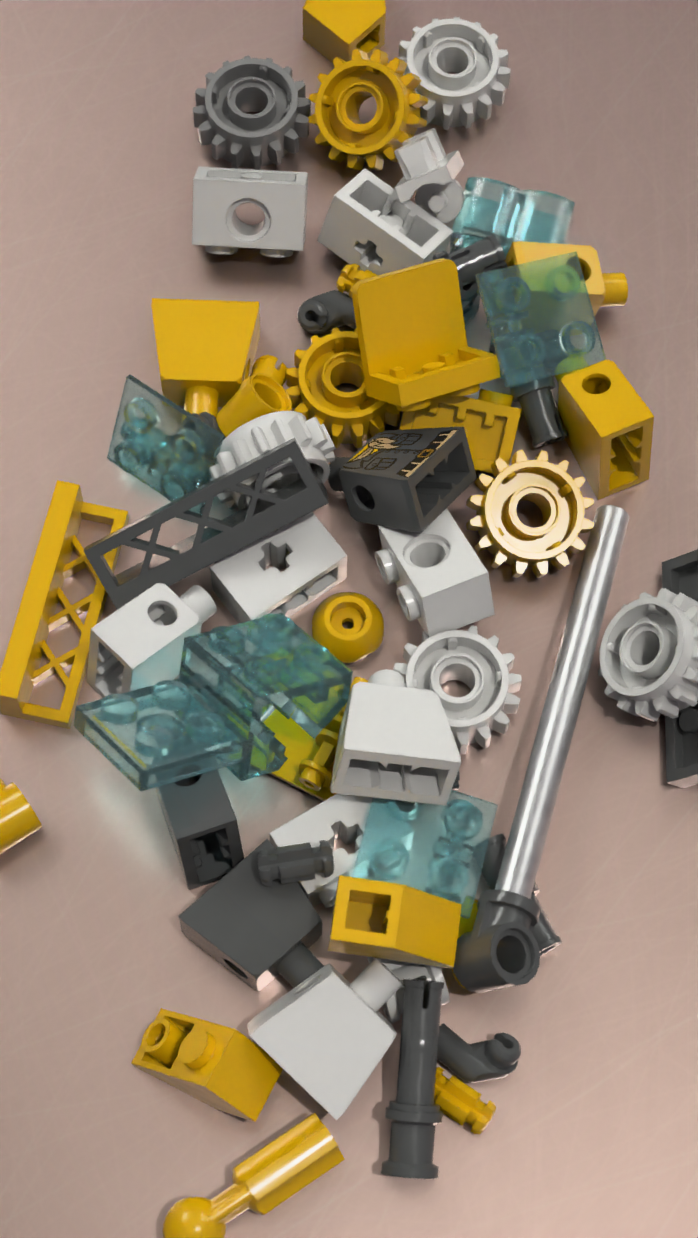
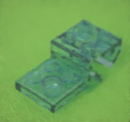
(219, 705)

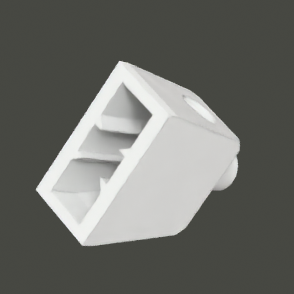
(145, 639)
(395, 743)
(330, 1032)

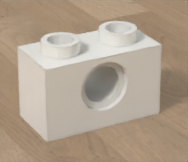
(279, 195)
(436, 575)

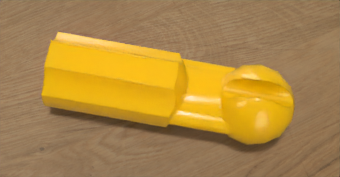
(259, 1181)

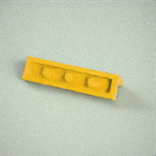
(38, 605)

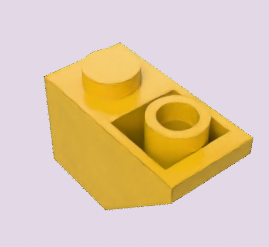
(344, 25)
(393, 923)
(208, 1063)

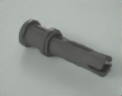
(414, 1111)

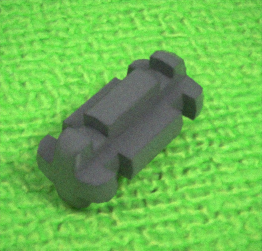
(295, 863)

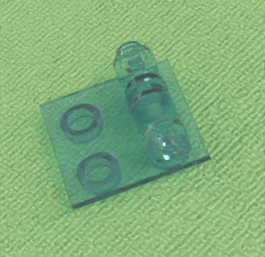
(540, 319)
(162, 443)
(428, 845)

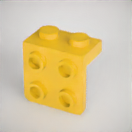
(417, 337)

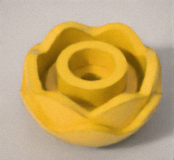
(351, 643)

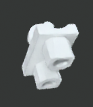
(430, 175)

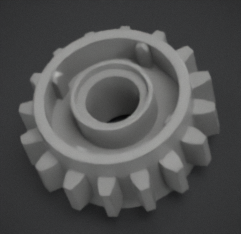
(252, 87)

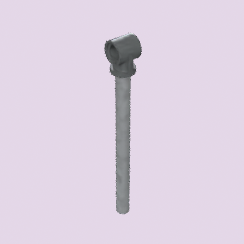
(502, 946)

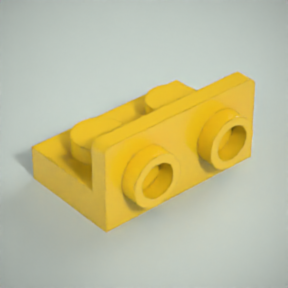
(487, 421)

